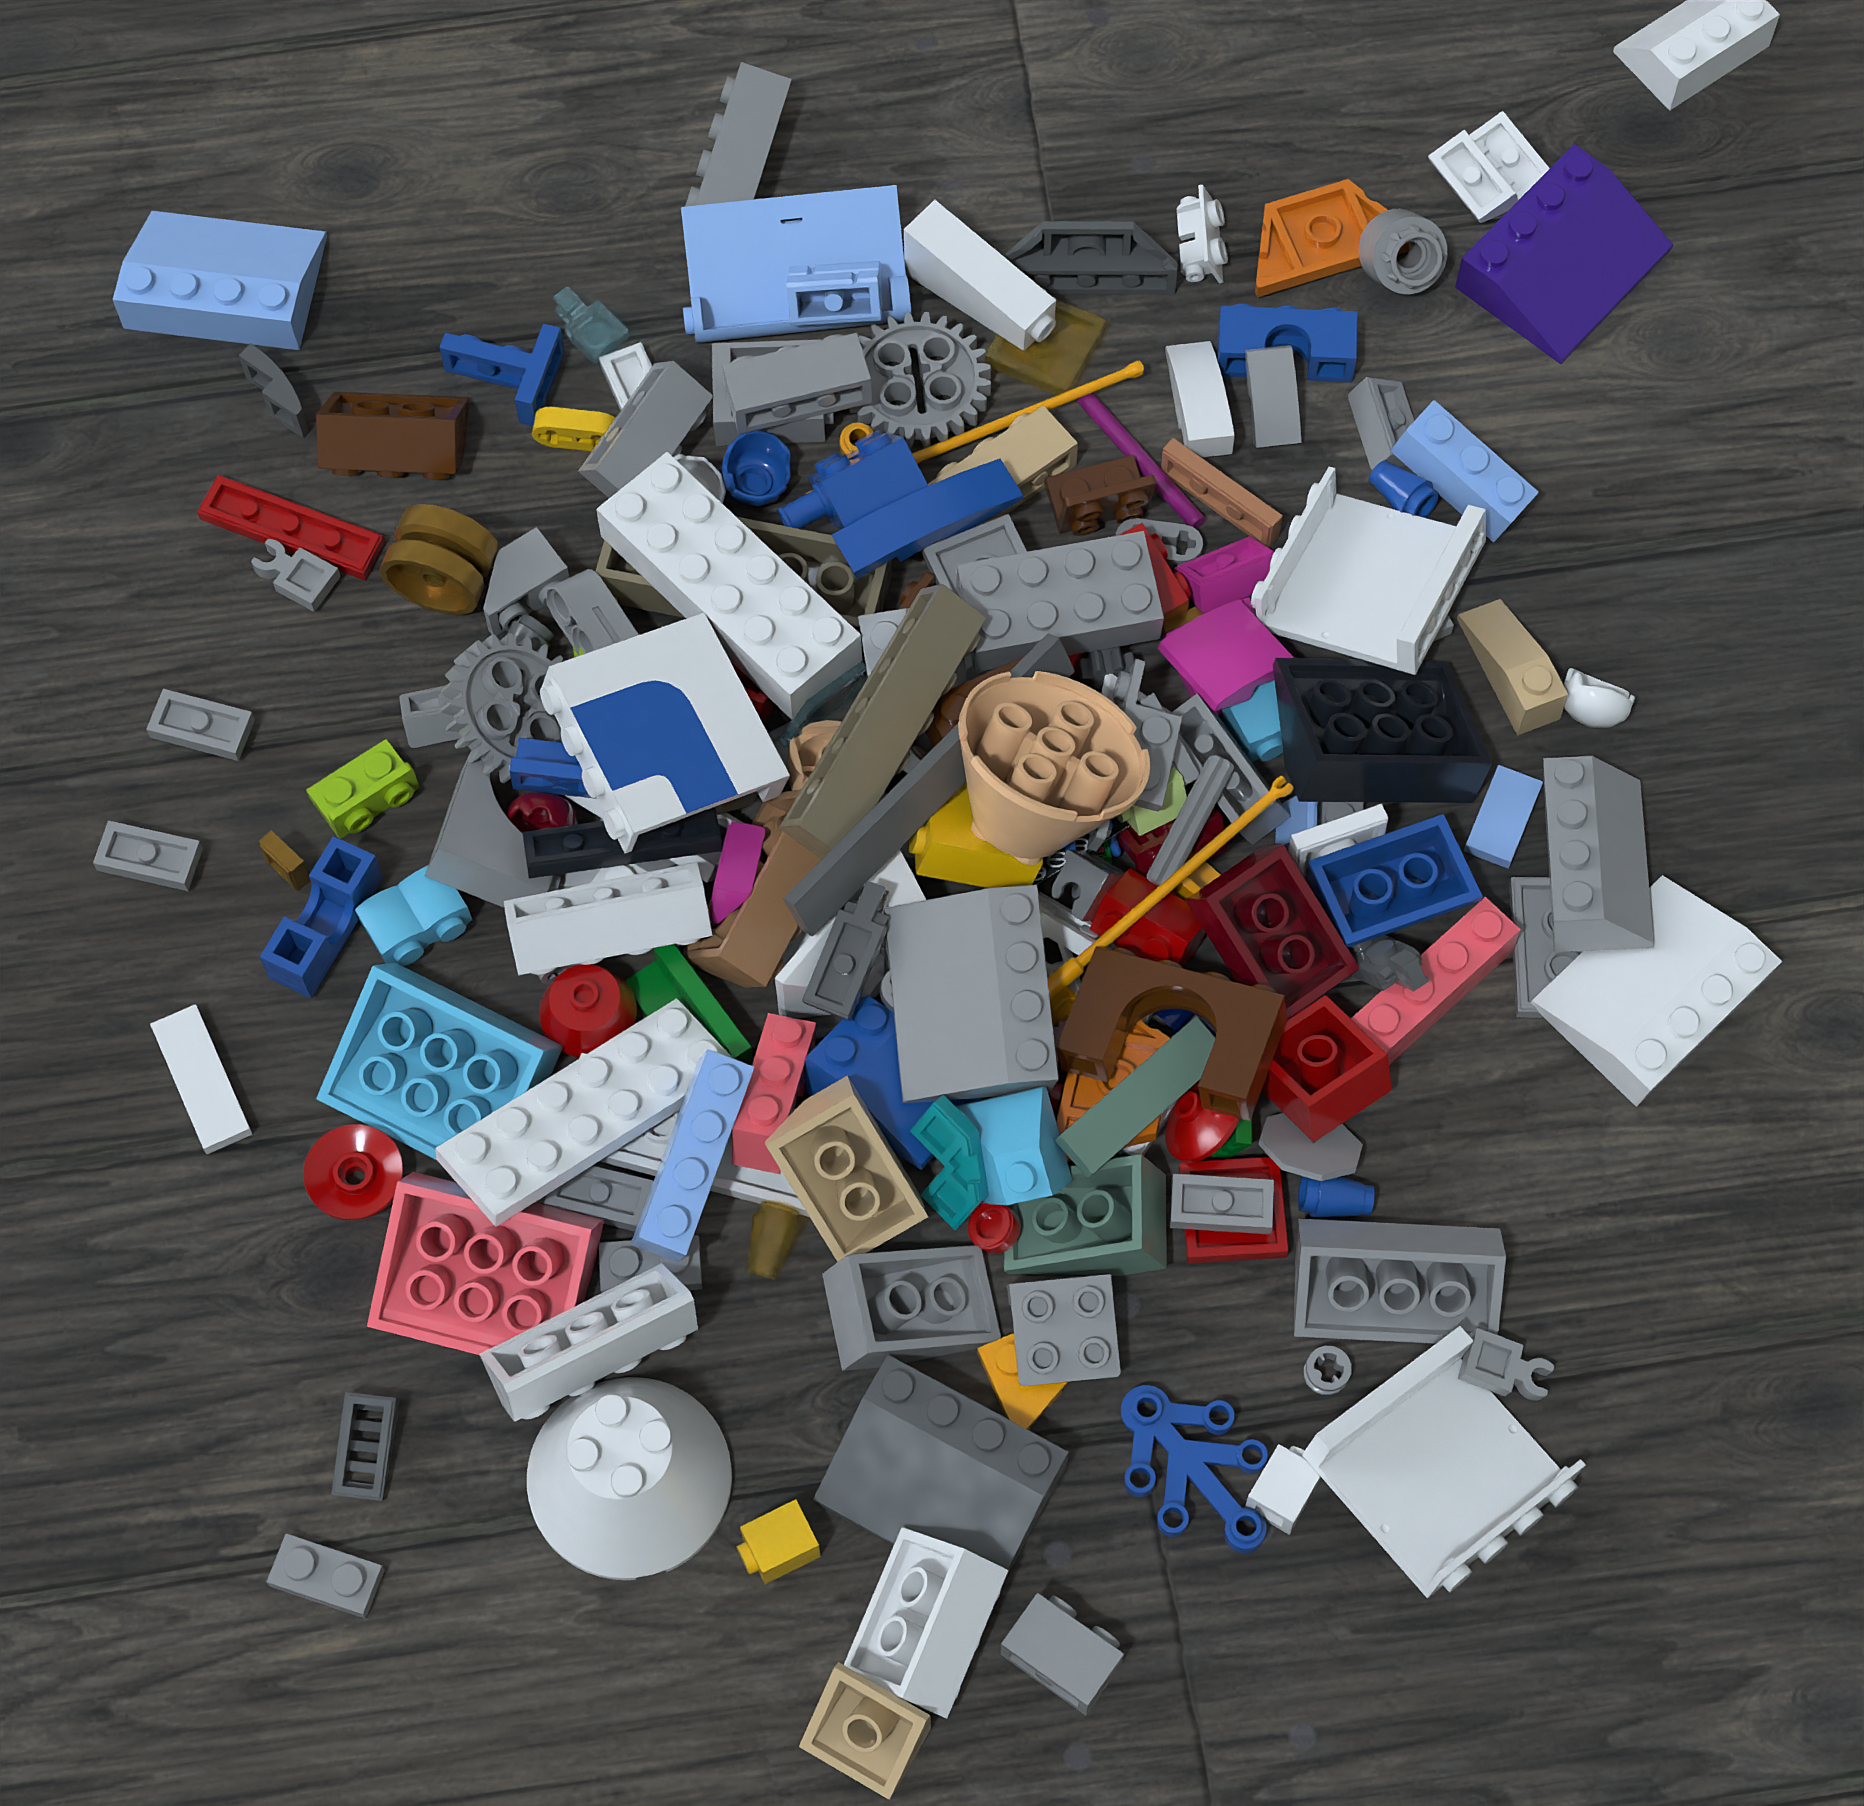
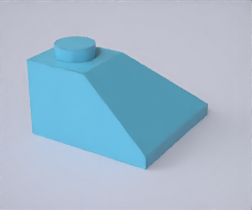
(1019, 1146)

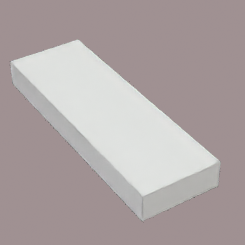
(201, 1079)

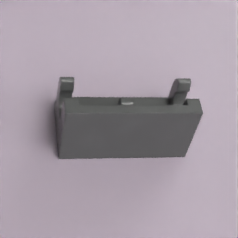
(1091, 880)

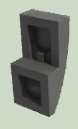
(277, 390)

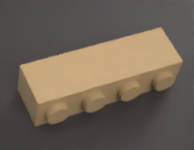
(1030, 450)

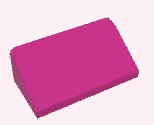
(1226, 573)
(736, 869)

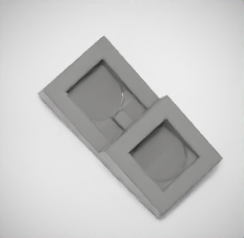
(1273, 396)

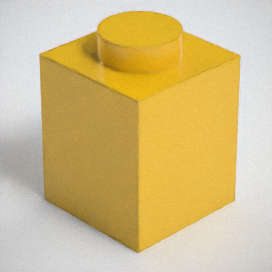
(778, 1542)

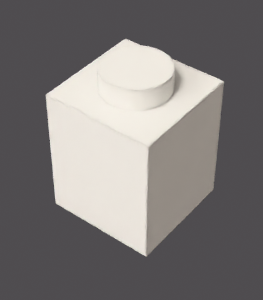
(1284, 1488)

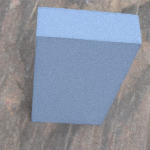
(1503, 816)

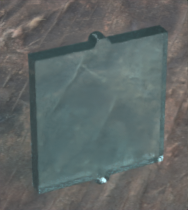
(824, 702)

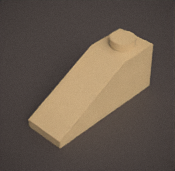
(1514, 666)

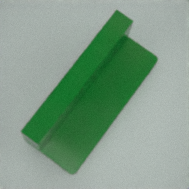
(674, 978)

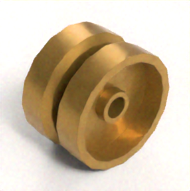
(439, 559)

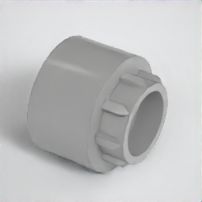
(1383, 240)

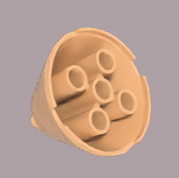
(1046, 762)

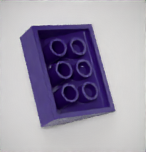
(1563, 255)

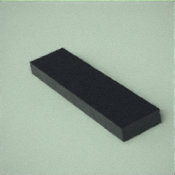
(591, 847)

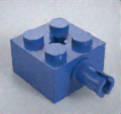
(857, 483)

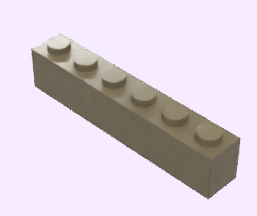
(885, 719)

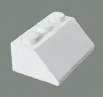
(1697, 45)
(925, 1620)

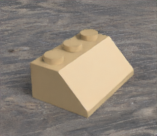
(845, 1171)

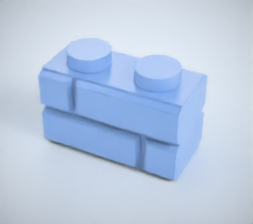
(834, 293)

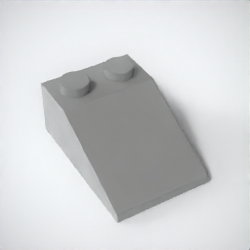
(909, 1305)

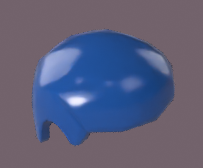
(756, 468)

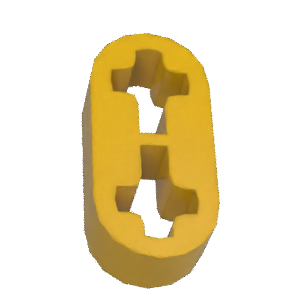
(570, 428)

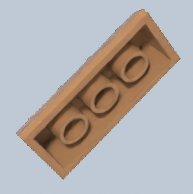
(755, 935)

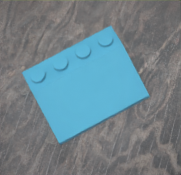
(429, 1060)

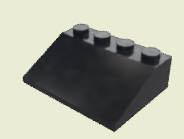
(1377, 732)

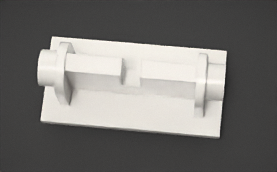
(1207, 252)

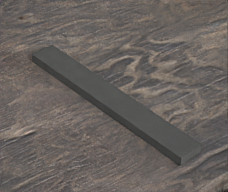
(899, 813)

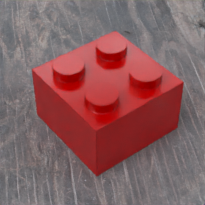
(1325, 1070)

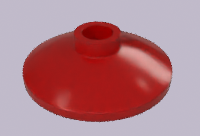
(1194, 1131)
(349, 1151)

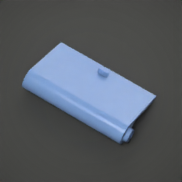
(745, 249)

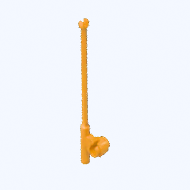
(859, 430)
(1062, 995)

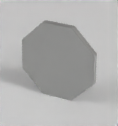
(1294, 1152)

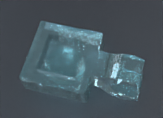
(589, 328)

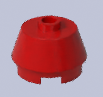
(586, 1008)

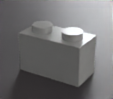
(1063, 1652)

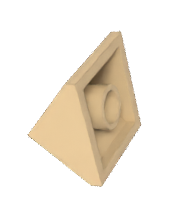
(865, 1731)

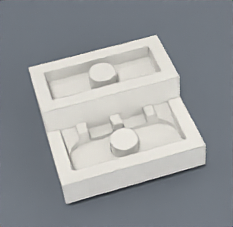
(1489, 167)

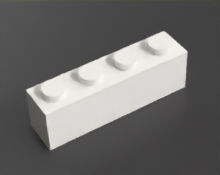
(607, 919)

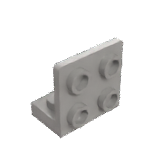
(1064, 1330)

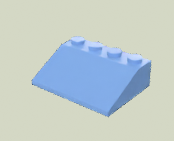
(220, 280)

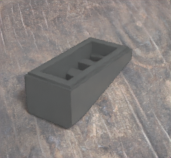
(349, 1424)

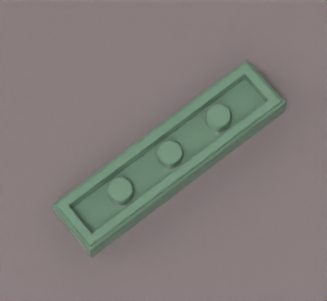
(1138, 1098)

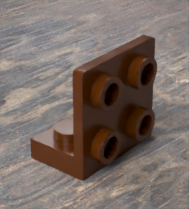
(1099, 495)

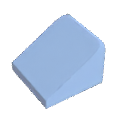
(1302, 818)

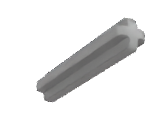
(1191, 819)

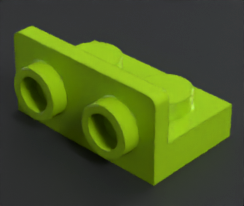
(363, 789)

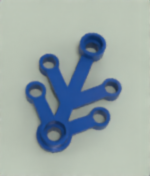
(1188, 1460)

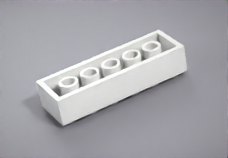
(716, 565)

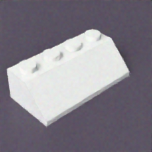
(590, 1342)

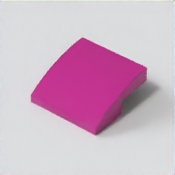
(1224, 654)

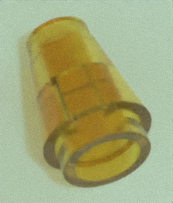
(770, 1238)

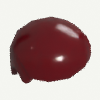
(541, 811)

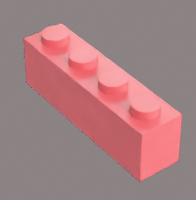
(1453, 968)

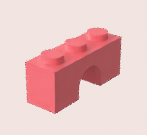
(772, 1089)

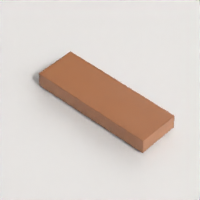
(1221, 493)

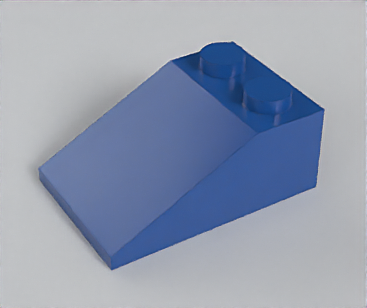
(869, 1056)

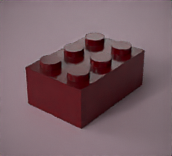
(1273, 928)

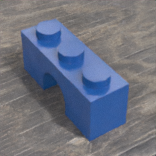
(1321, 336)
(306, 948)

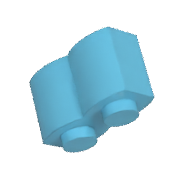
(412, 917)

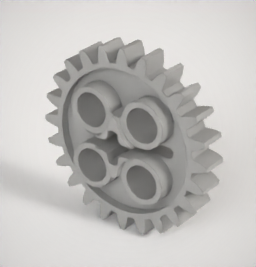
(959, 375)
(479, 698)

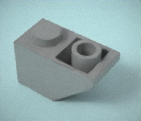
(521, 580)

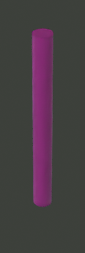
(1145, 464)

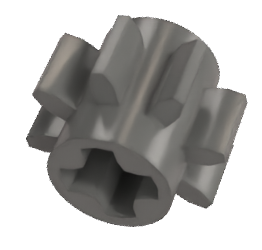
(1101, 663)

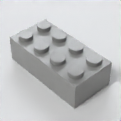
(1081, 592)

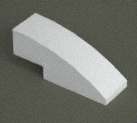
(1200, 399)

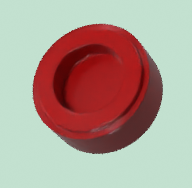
(994, 1228)

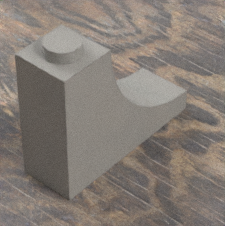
(481, 847)

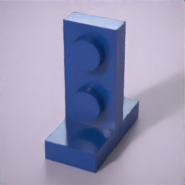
(509, 366)

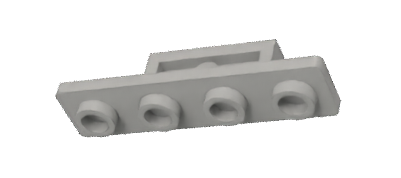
(1155, 732)

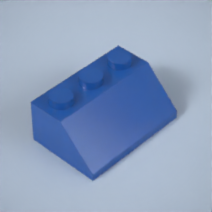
(1393, 881)

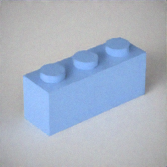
(1463, 468)

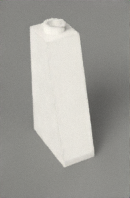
(976, 277)

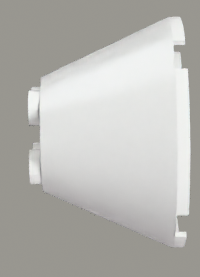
(629, 1478)

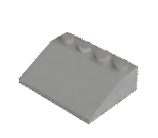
(971, 995)

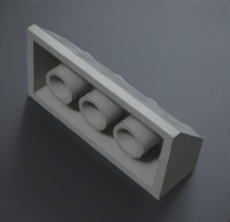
(1596, 856)
(1396, 1280)

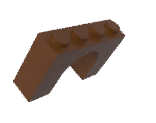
(1126, 988)

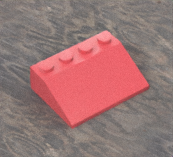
(474, 1284)

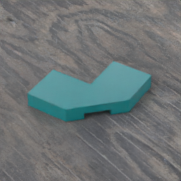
(957, 1145)

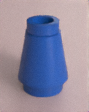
(1404, 489)
(1335, 1197)

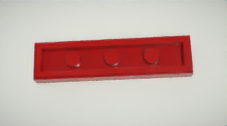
(293, 525)

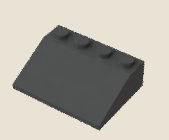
(940, 1468)

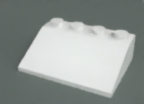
(1652, 1007)

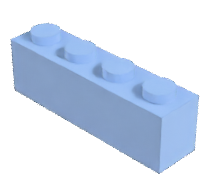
(692, 1155)

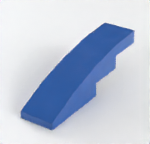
(927, 517)

